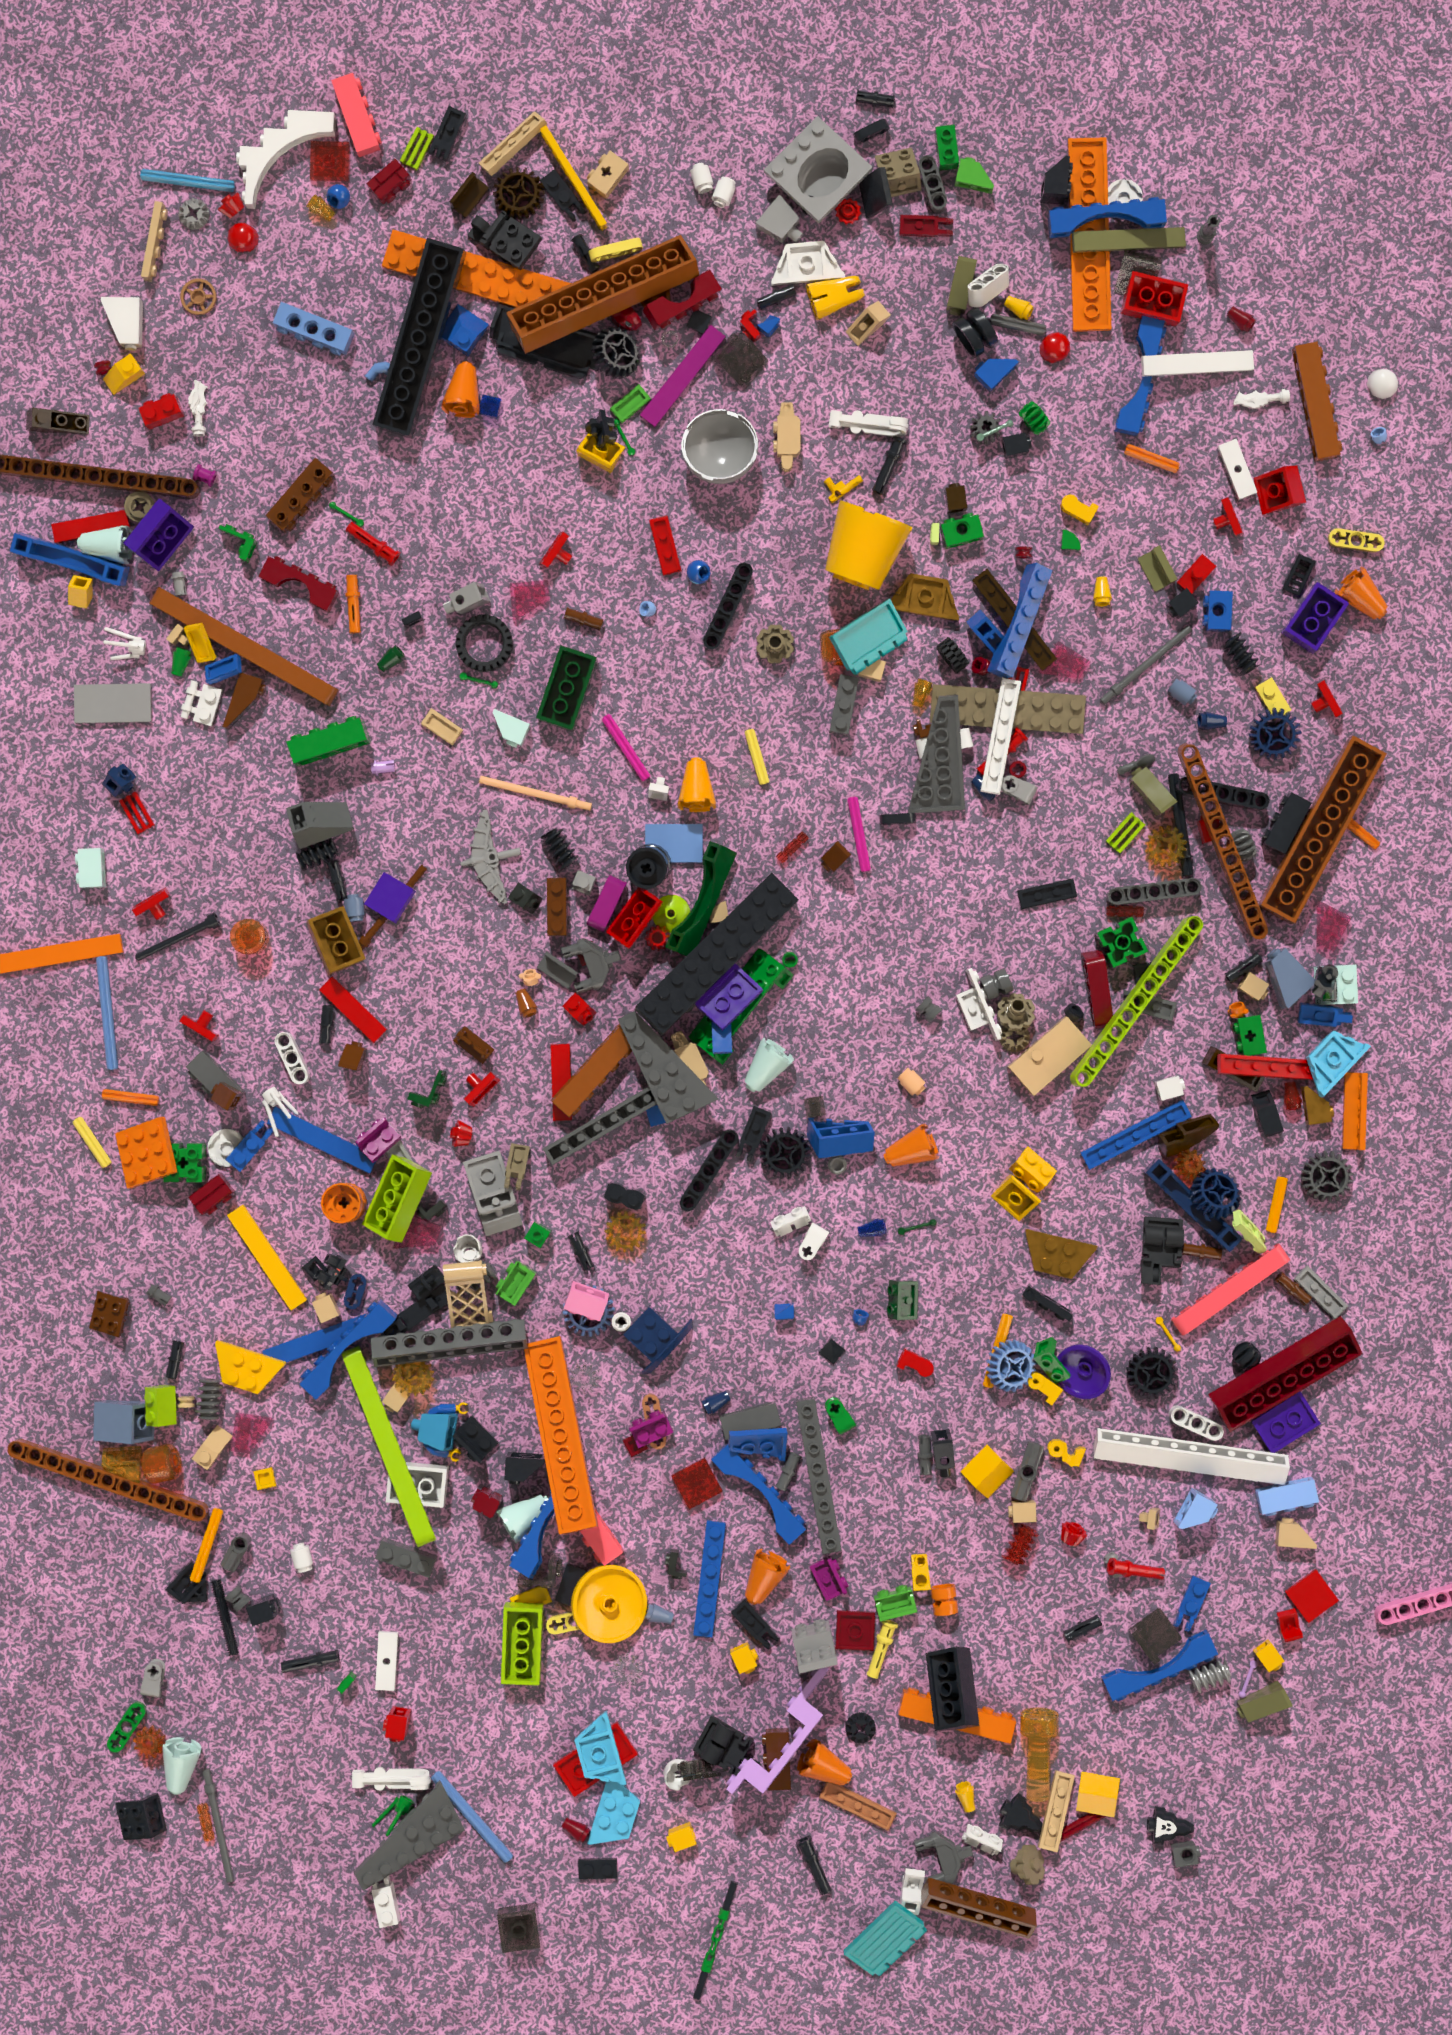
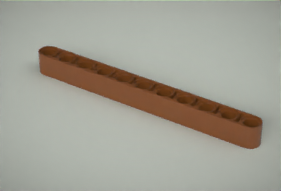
(245, 647)
(1229, 848)
(99, 1479)

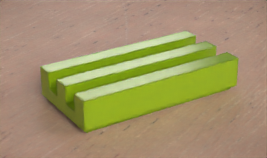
(423, 134)
(1136, 821)

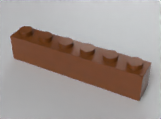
(1316, 401)
(593, 1072)

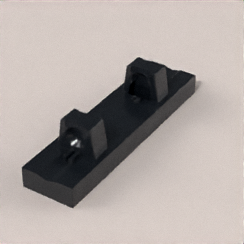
(419, 1311)

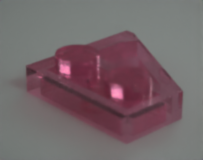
(1330, 925)
(420, 1233)
(248, 1431)

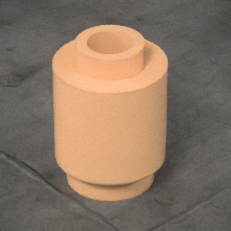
(911, 1082)

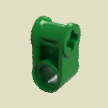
(841, 1418)

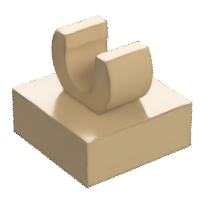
(177, 635)
(1151, 1517)

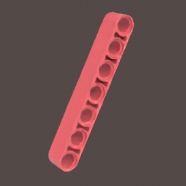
(1232, 1289)

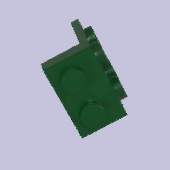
(420, 1100)

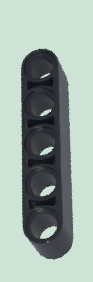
(728, 597)
(1230, 795)
(707, 1179)

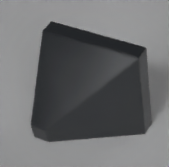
(311, 1268)
(832, 1351)

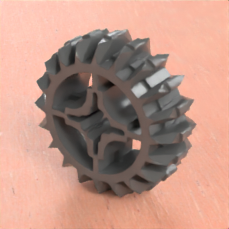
(1320, 1181)

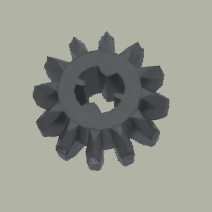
(978, 424)
(1244, 844)

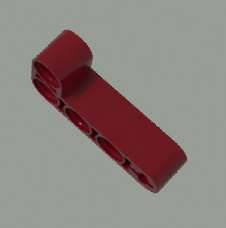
(1098, 988)

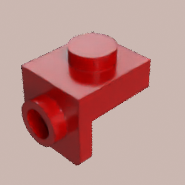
(749, 329)
(579, 1009)
(1289, 1625)

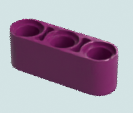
(606, 903)

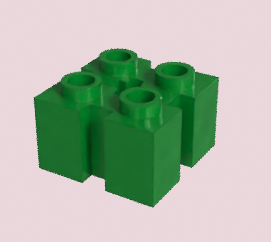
(1133, 946)
(194, 1170)

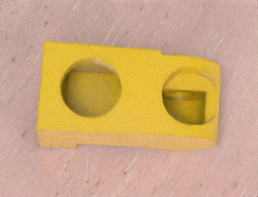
(1078, 510)
(1046, 1386)
(920, 1572)

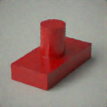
(1228, 518)
(556, 551)
(1196, 574)
(1326, 700)
(152, 904)
(200, 1025)
(480, 1088)

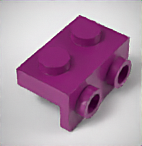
(828, 1578)

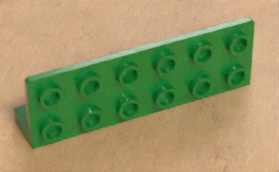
(766, 973)

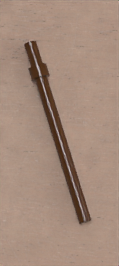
(365, 940)

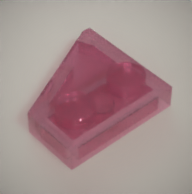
(528, 596)
(1068, 663)

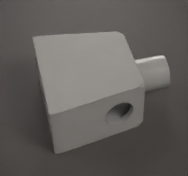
(780, 221)
(474, 597)

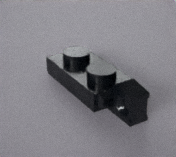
(1047, 1303)

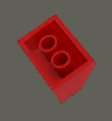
(1154, 298)
(634, 917)

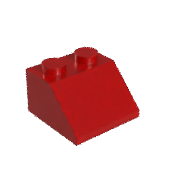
(1279, 489)

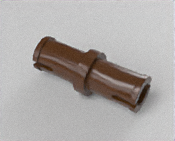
(583, 619)
(1202, 1251)
(1293, 1288)

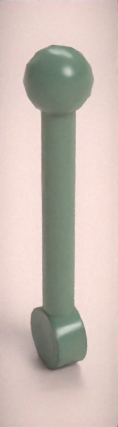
(1009, 423)

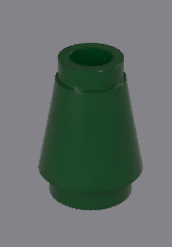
(392, 657)

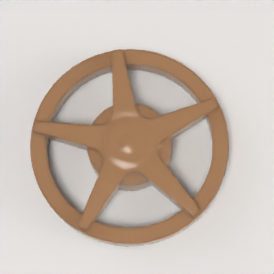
(198, 296)

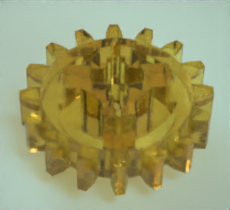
(1172, 841)
(633, 1240)
(416, 1384)

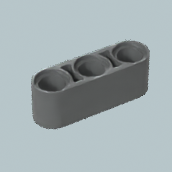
(932, 193)

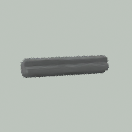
(1018, 324)

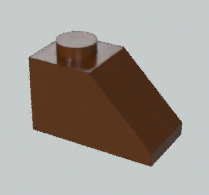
(835, 857)
(353, 1056)
(226, 1096)

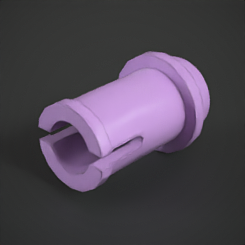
(382, 767)

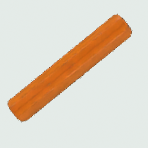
(1151, 458)
(1363, 834)
(130, 1097)

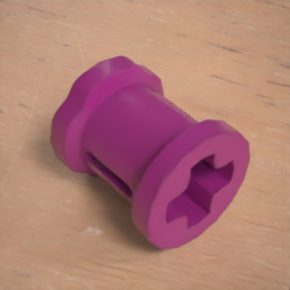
(204, 475)

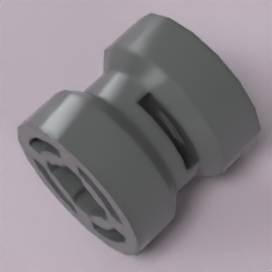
(928, 1009)
(234, 1595)

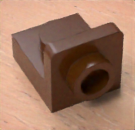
(923, 733)

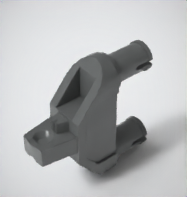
(597, 961)
(949, 1855)

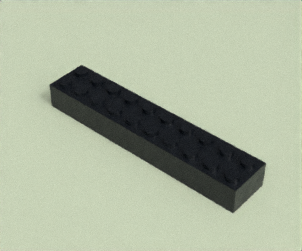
(419, 338)
(716, 954)

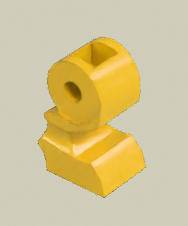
(1058, 1448)

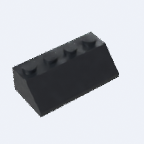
(952, 1689)

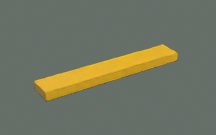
(573, 178)
(267, 1257)

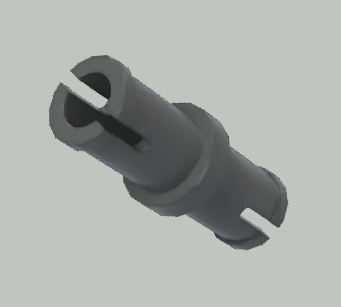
(925, 1454)
(788, 1471)

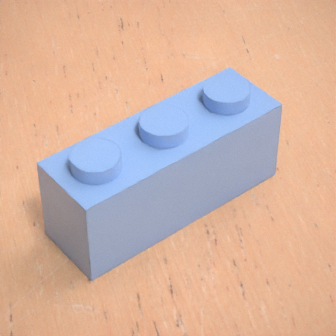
(1287, 1497)

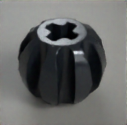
(1246, 1355)

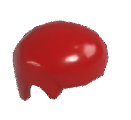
(242, 237)
(1054, 347)

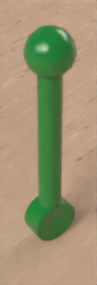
(631, 451)
(332, 505)
(463, 676)

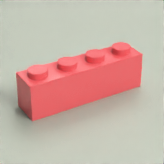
(356, 115)
(602, 1542)

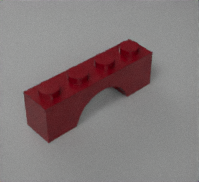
(663, 311)
(277, 573)

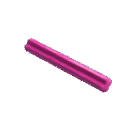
(626, 747)
(859, 834)

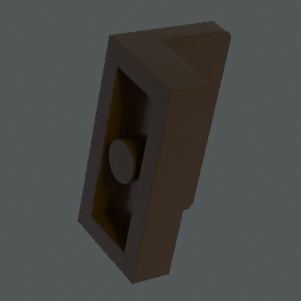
(468, 195)

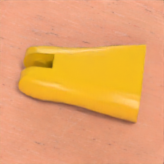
(833, 295)

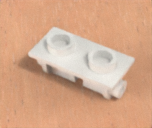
(782, 1223)
(990, 1842)

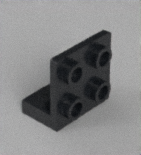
(474, 1439)
(141, 1818)

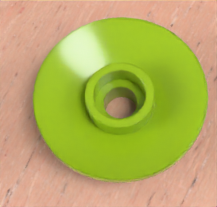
(674, 903)

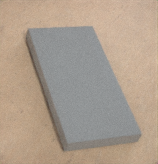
(112, 703)

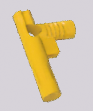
(841, 487)

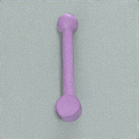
(1253, 1664)

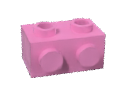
(586, 1301)

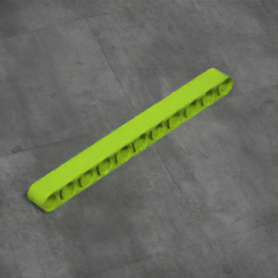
(1128, 1004)
(388, 1446)

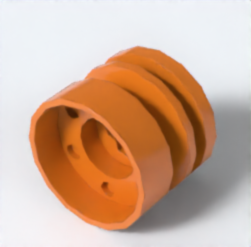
(332, 1203)

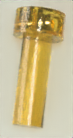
(1039, 1727)

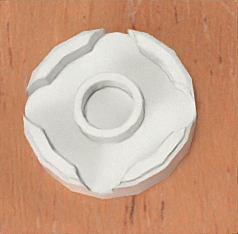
(1124, 191)
(225, 1141)

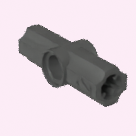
(1030, 1459)

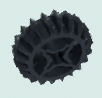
(622, 351)
(793, 1167)
(1147, 1380)

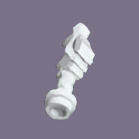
(1257, 400)
(196, 404)

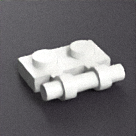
(207, 704)

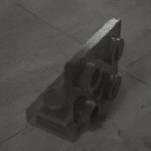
(1136, 262)
(1155, 1634)

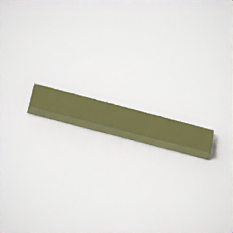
(1128, 239)

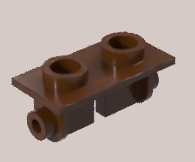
(473, 1044)

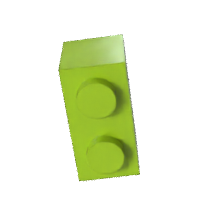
(160, 1405)

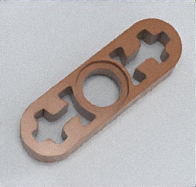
(647, 1408)

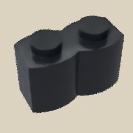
(619, 1193)

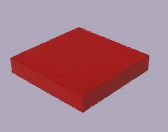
(1311, 1595)

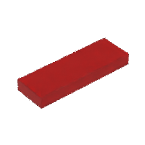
(665, 545)

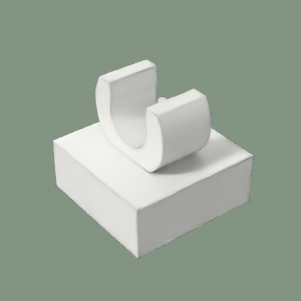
(658, 790)

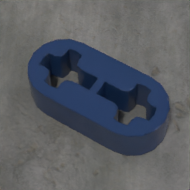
(359, 1293)

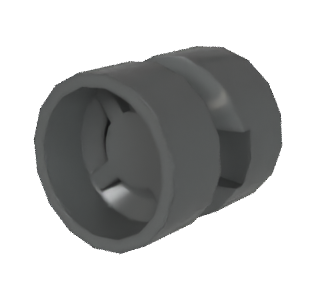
(996, 984)

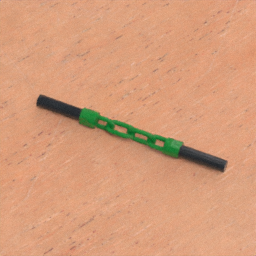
(707, 1964)

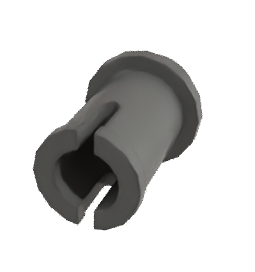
(158, 1295)

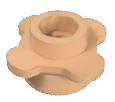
(530, 977)

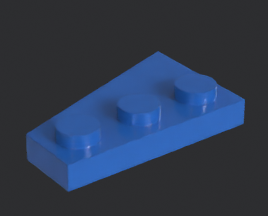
(761, 1441)

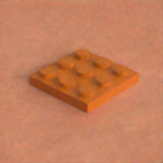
(146, 1152)

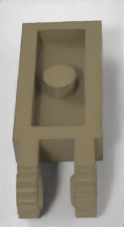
(516, 1164)

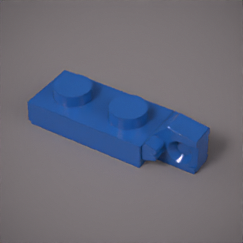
(1323, 1015)

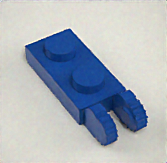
(248, 1147)
(1192, 1601)

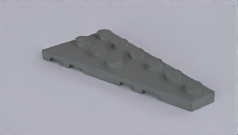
(940, 773)
(669, 1078)
(417, 1834)

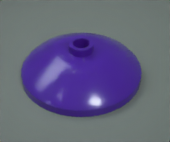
(1085, 1382)

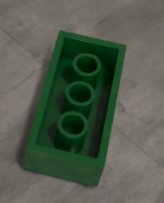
(567, 688)

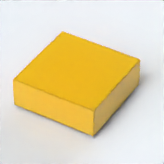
(265, 1478)

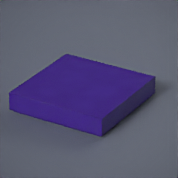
(389, 897)

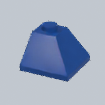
(463, 330)

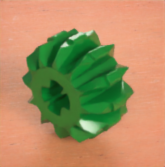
(1034, 418)

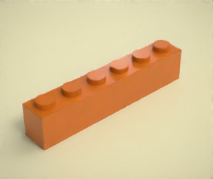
(992, 1724)

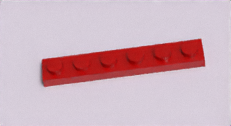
(1263, 1067)

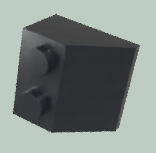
(521, 1465)

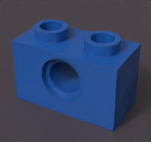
(1219, 599)

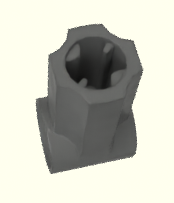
(235, 1552)

